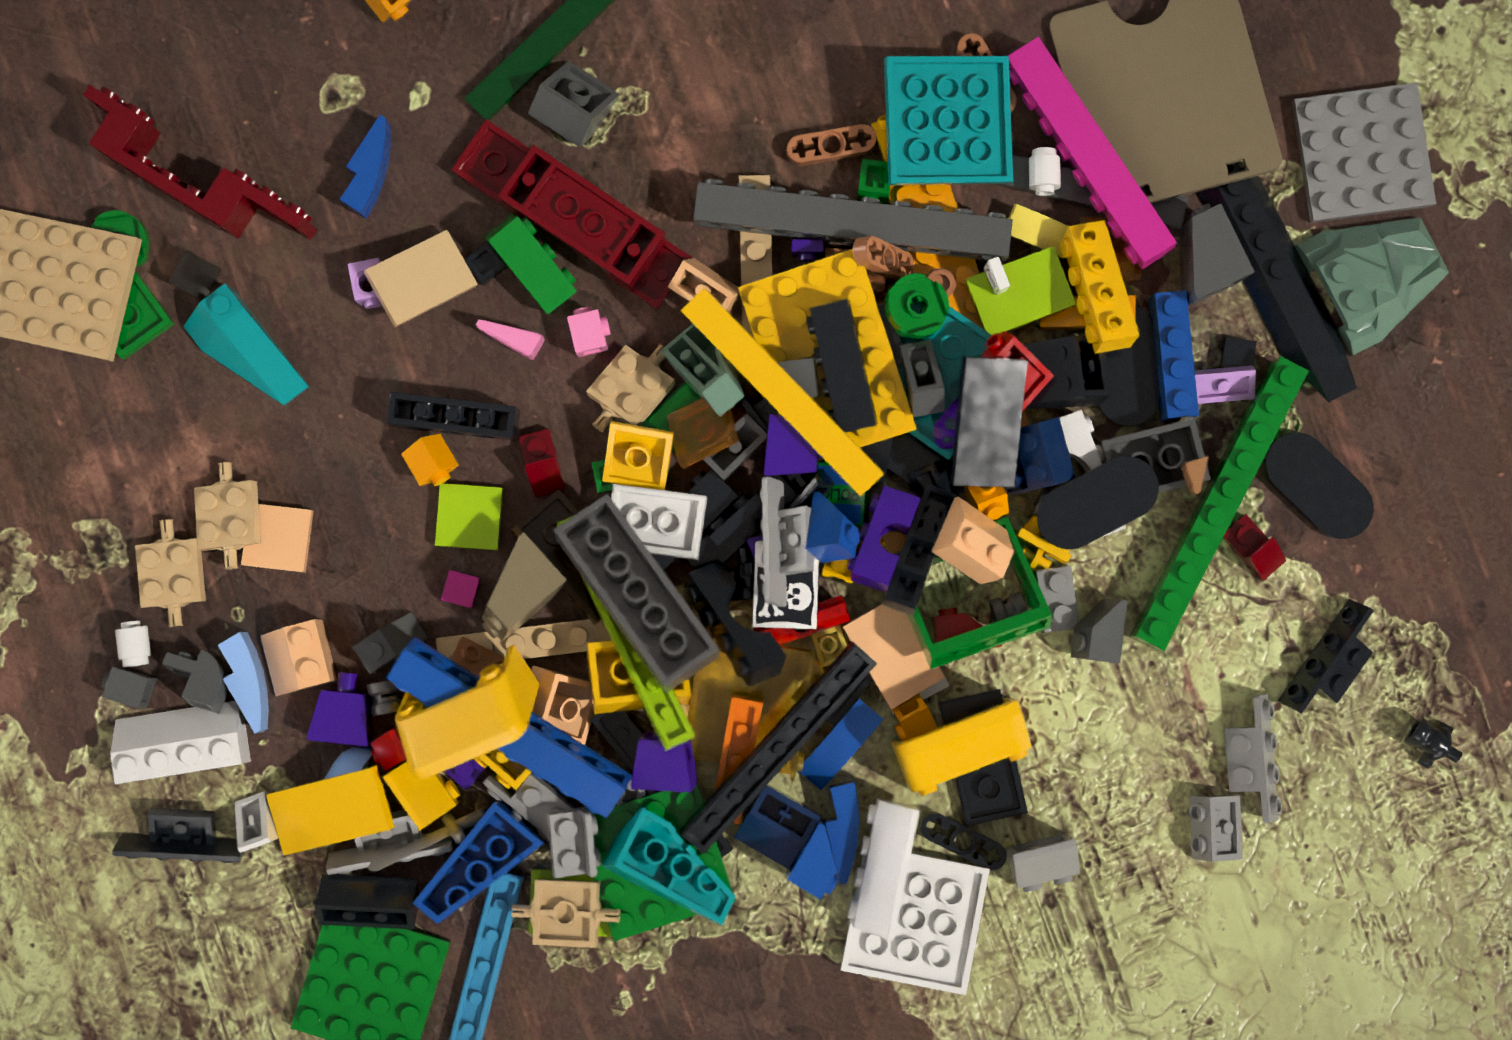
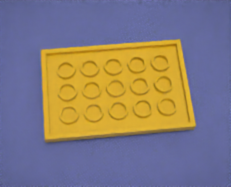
(779, 324)

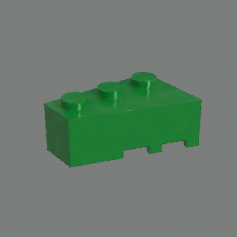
(532, 262)

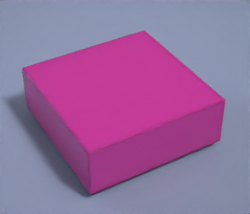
(460, 589)

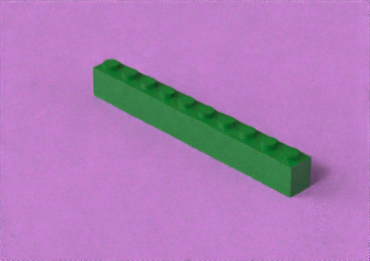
(1218, 503)

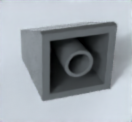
(1210, 254)

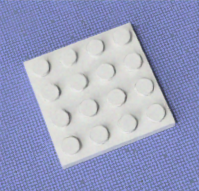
(933, 928)

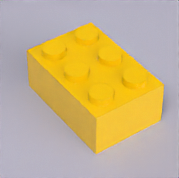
(611, 684)

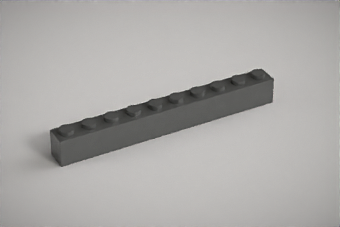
(845, 220)

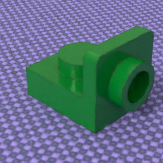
(874, 181)

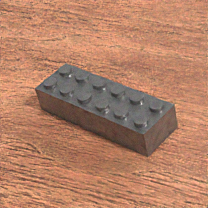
(636, 593)

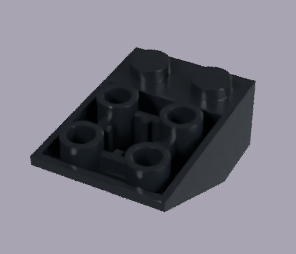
(1078, 373)

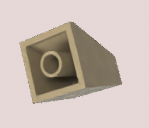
(522, 589)

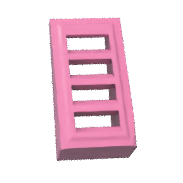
(520, 340)

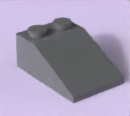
(1162, 449)

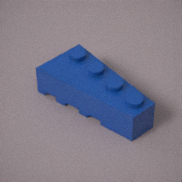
(482, 858)

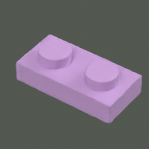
(1225, 384)

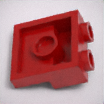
(1008, 346)

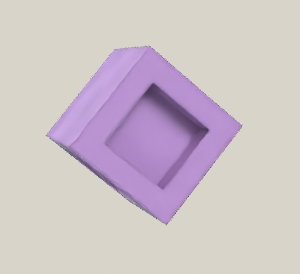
(357, 277)

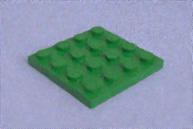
(639, 907)
(370, 983)

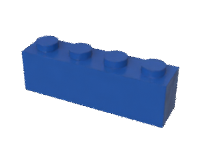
(1174, 356)

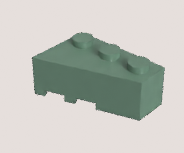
(704, 369)

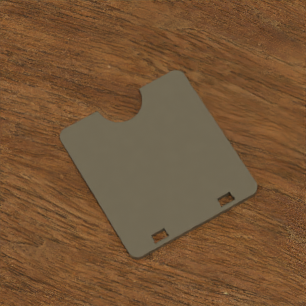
(1172, 92)

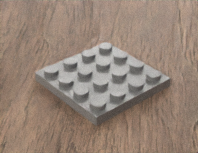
(1363, 152)

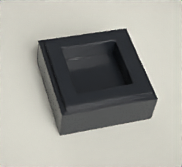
(485, 263)
(1237, 352)

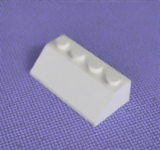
(178, 743)
(884, 868)

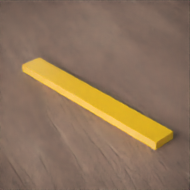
(782, 391)

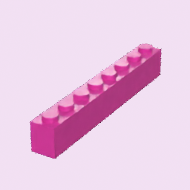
(1090, 154)

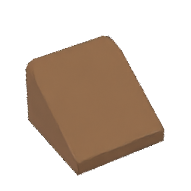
(1194, 474)

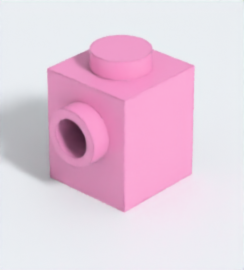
(588, 331)

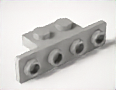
(783, 541)
(1252, 759)
(530, 801)
(382, 843)

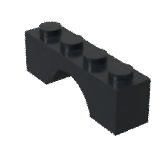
(752, 653)

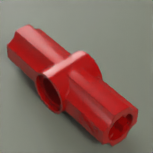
(829, 614)

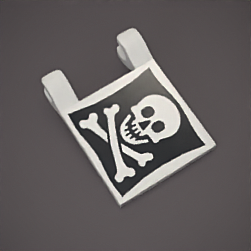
(801, 599)

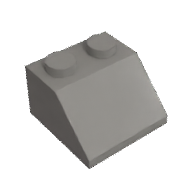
(1043, 861)

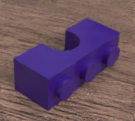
(892, 513)

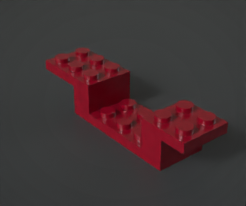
(233, 197)
(572, 210)

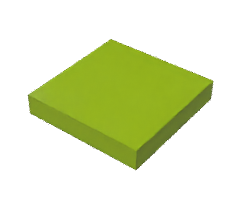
(469, 516)

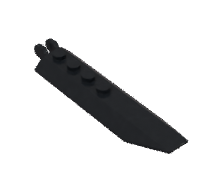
(1284, 286)

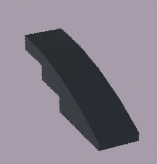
(917, 552)

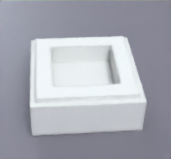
(996, 276)

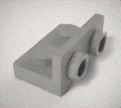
(1060, 597)
(1216, 827)
(573, 842)

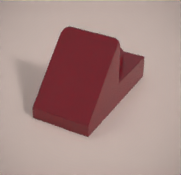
(542, 463)
(1254, 547)

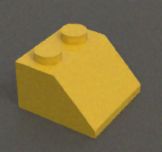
(424, 798)

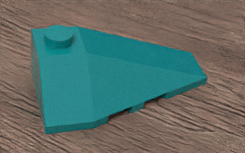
(237, 340)
(662, 863)

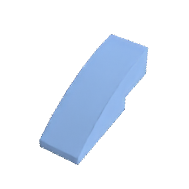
(247, 681)

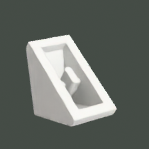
(254, 822)

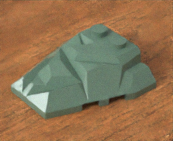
(1374, 275)

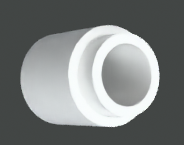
(1044, 171)
(133, 644)

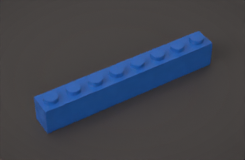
(541, 748)

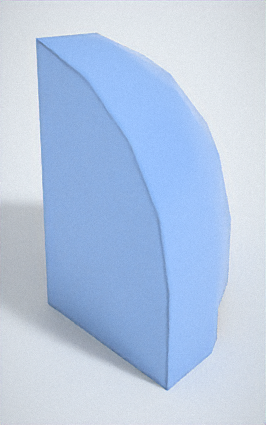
(351, 760)

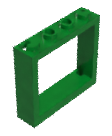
(996, 633)

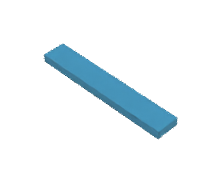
(486, 958)

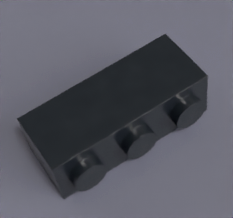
(367, 901)

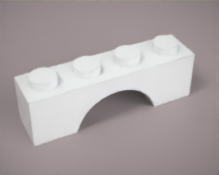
(1080, 444)

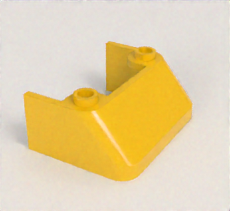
(469, 722)
(963, 746)

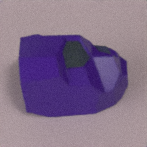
(945, 427)

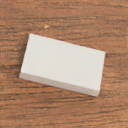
(662, 519)

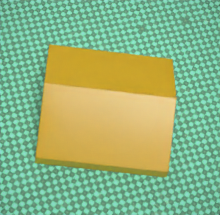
(637, 456)

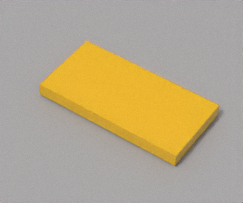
(330, 810)

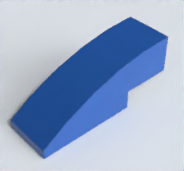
(370, 168)
(840, 744)
(844, 828)

